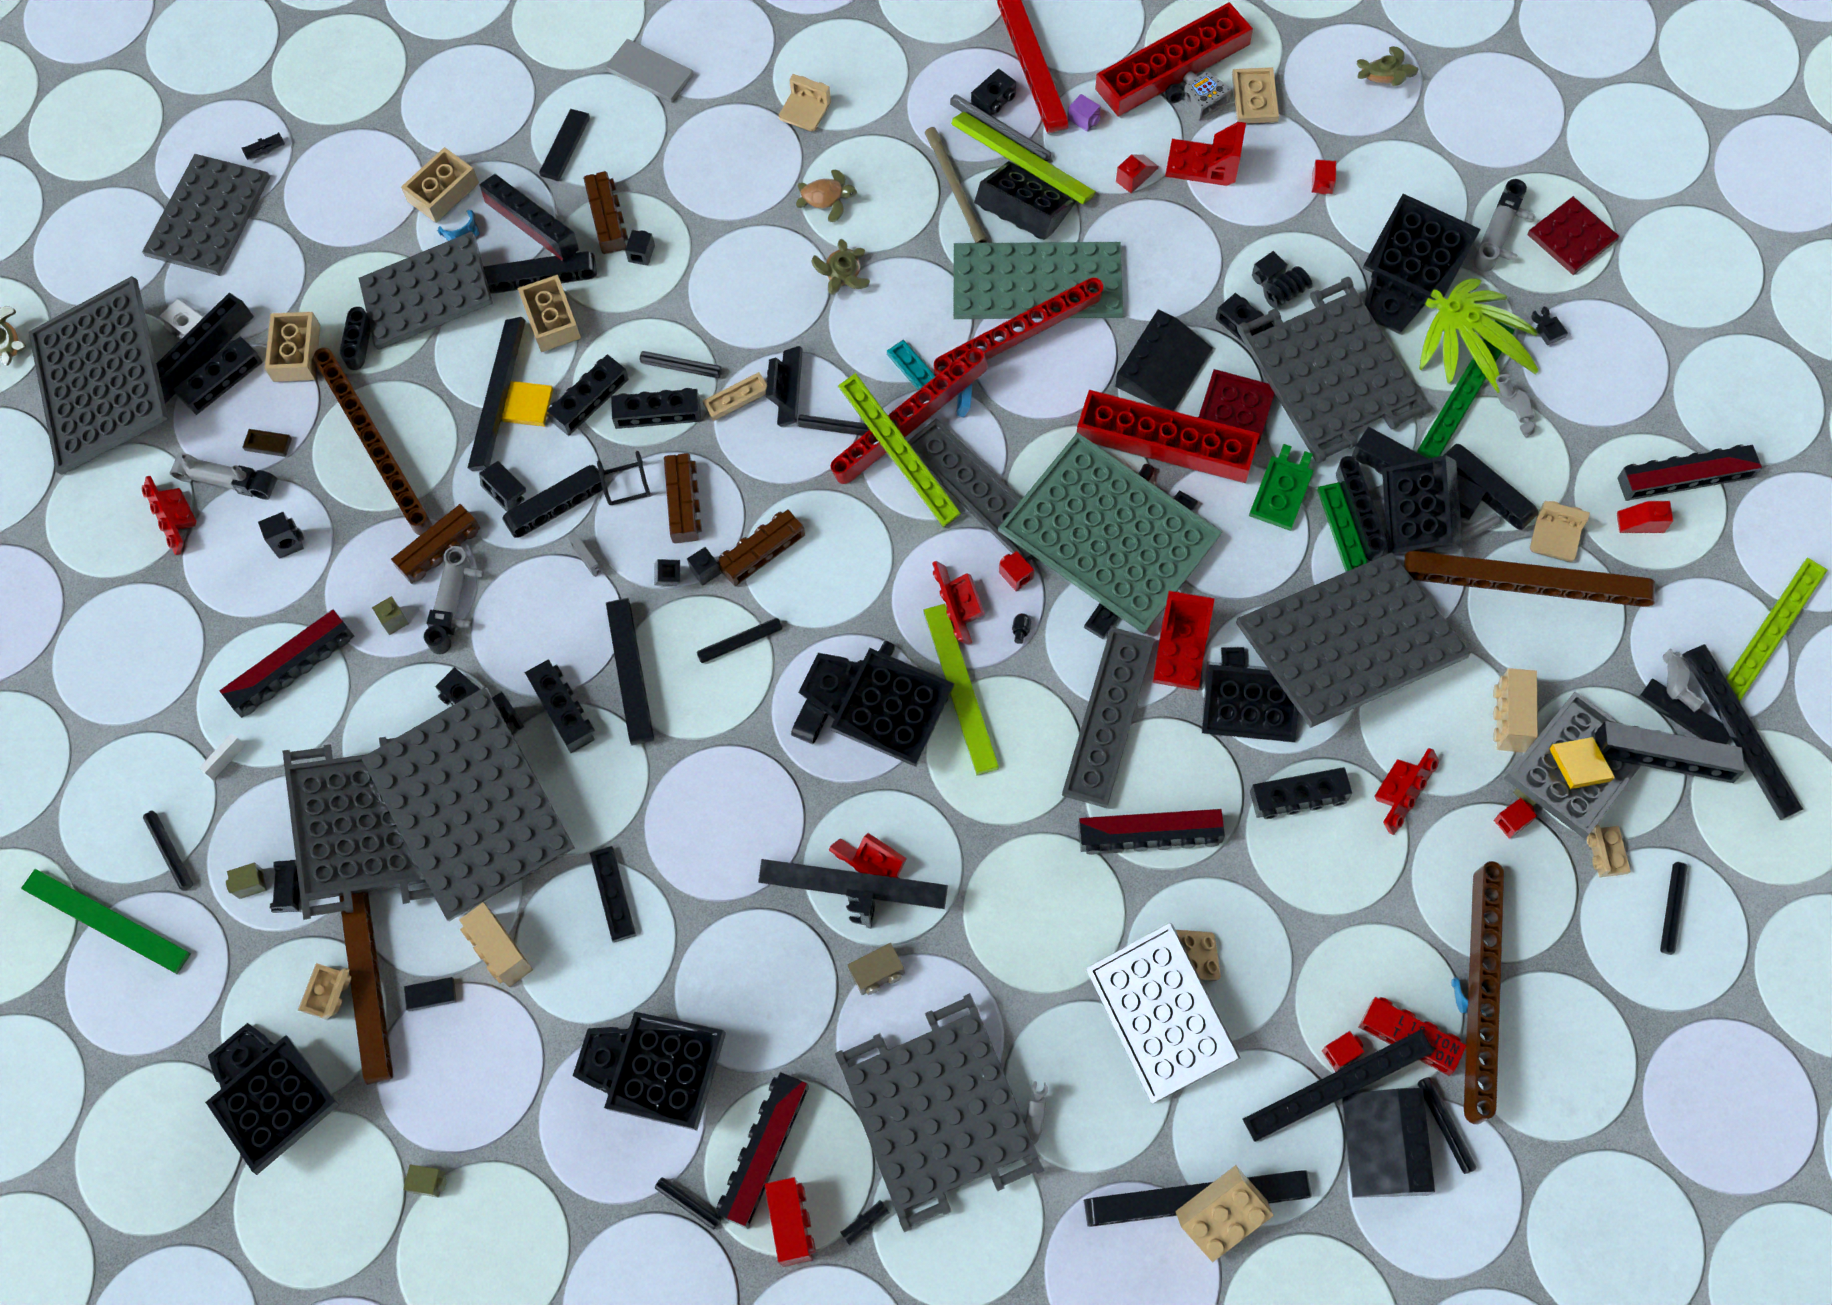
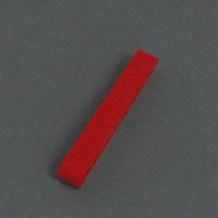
(1033, 65)
(1025, 321)
(914, 405)

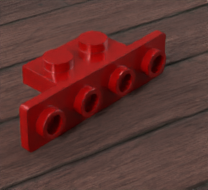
(171, 511)
(960, 599)
(1403, 787)
(870, 857)

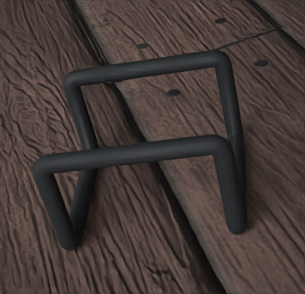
(602, 472)

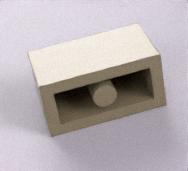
(876, 969)

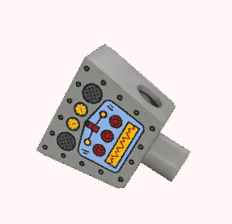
(1205, 93)

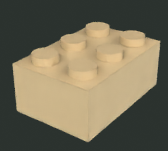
(440, 184)
(549, 313)
(291, 346)
(1516, 710)
(494, 945)
(1224, 1213)

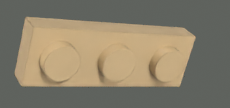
(735, 396)

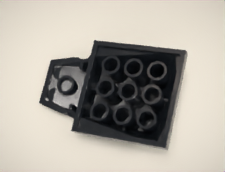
(1413, 257)
(878, 701)
(653, 1068)
(265, 1095)

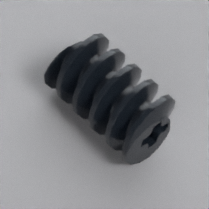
(1286, 286)

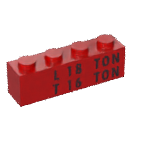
(1394, 1024)

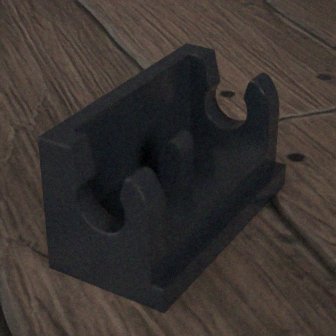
(502, 486)
(507, 710)
(286, 887)
(861, 903)

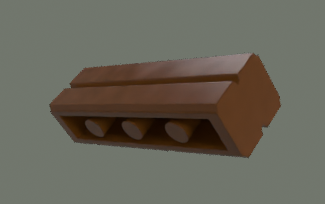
(604, 212)
(681, 498)
(429, 547)
(760, 547)

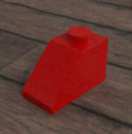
(1134, 171)
(1645, 517)

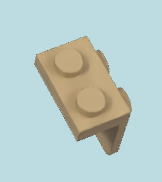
(806, 103)
(1558, 530)
(1202, 952)
(324, 990)

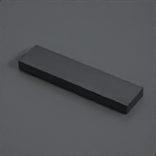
(564, 144)
(1696, 722)
(612, 894)

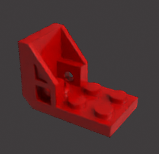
(1208, 162)
(1183, 640)

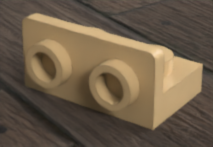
(1608, 851)

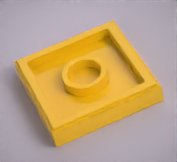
(527, 403)
(1581, 763)

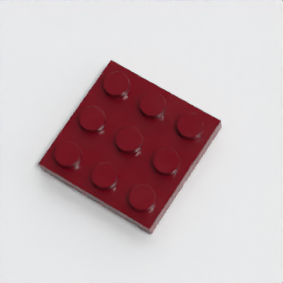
(1573, 235)
(1237, 401)

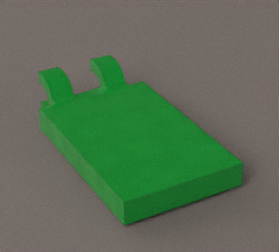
(1282, 489)

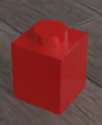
(1323, 176)
(1015, 570)
(1515, 817)
(1343, 1050)

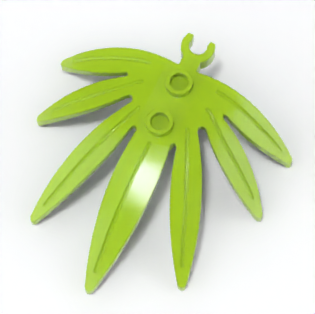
(1463, 314)

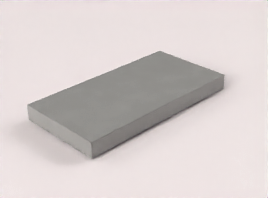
(649, 70)

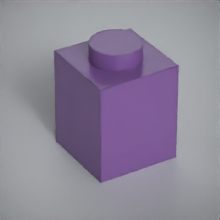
(1084, 112)

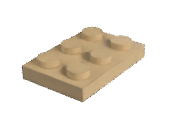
(1255, 95)

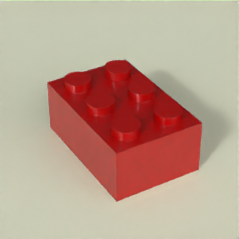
(790, 1221)

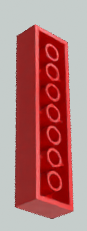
(1172, 57)
(1167, 436)

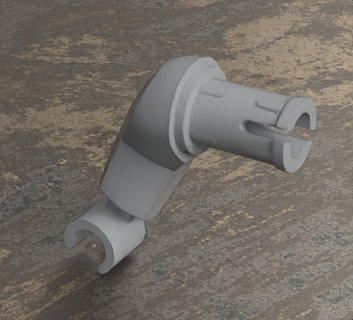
(1516, 401)
(1678, 680)
(1036, 1112)

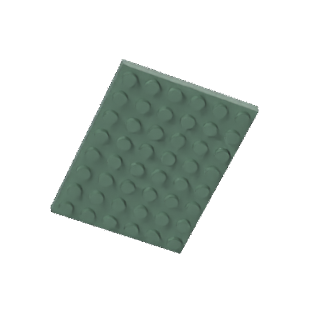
(1110, 532)

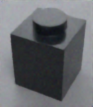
(640, 247)
(1268, 268)
(703, 566)
(666, 572)

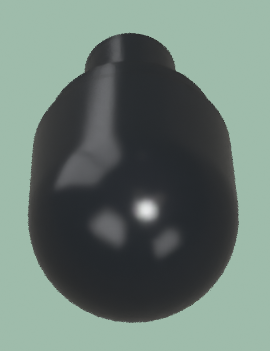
(1021, 627)

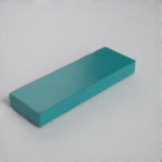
(910, 364)

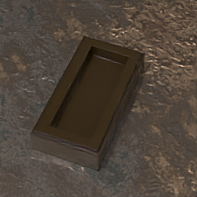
(267, 442)

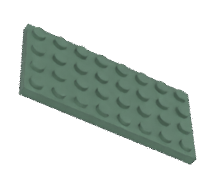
(1015, 277)

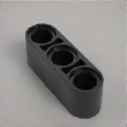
(355, 327)
(809, 723)

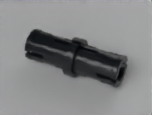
(262, 146)
(864, 1222)

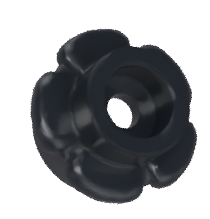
(1174, 93)

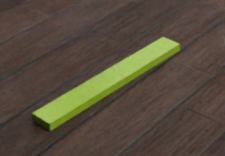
(1023, 157)
(899, 450)
(1774, 626)
(962, 693)

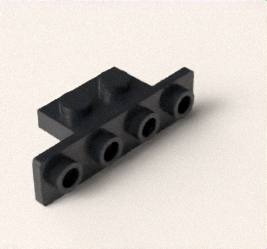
(784, 384)

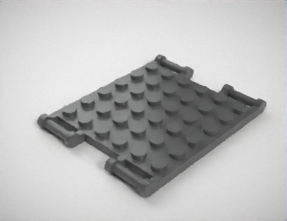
(1332, 370)
(344, 833)
(938, 1112)

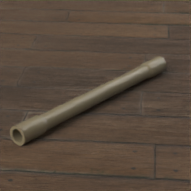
(936, 144)

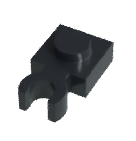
(1548, 328)

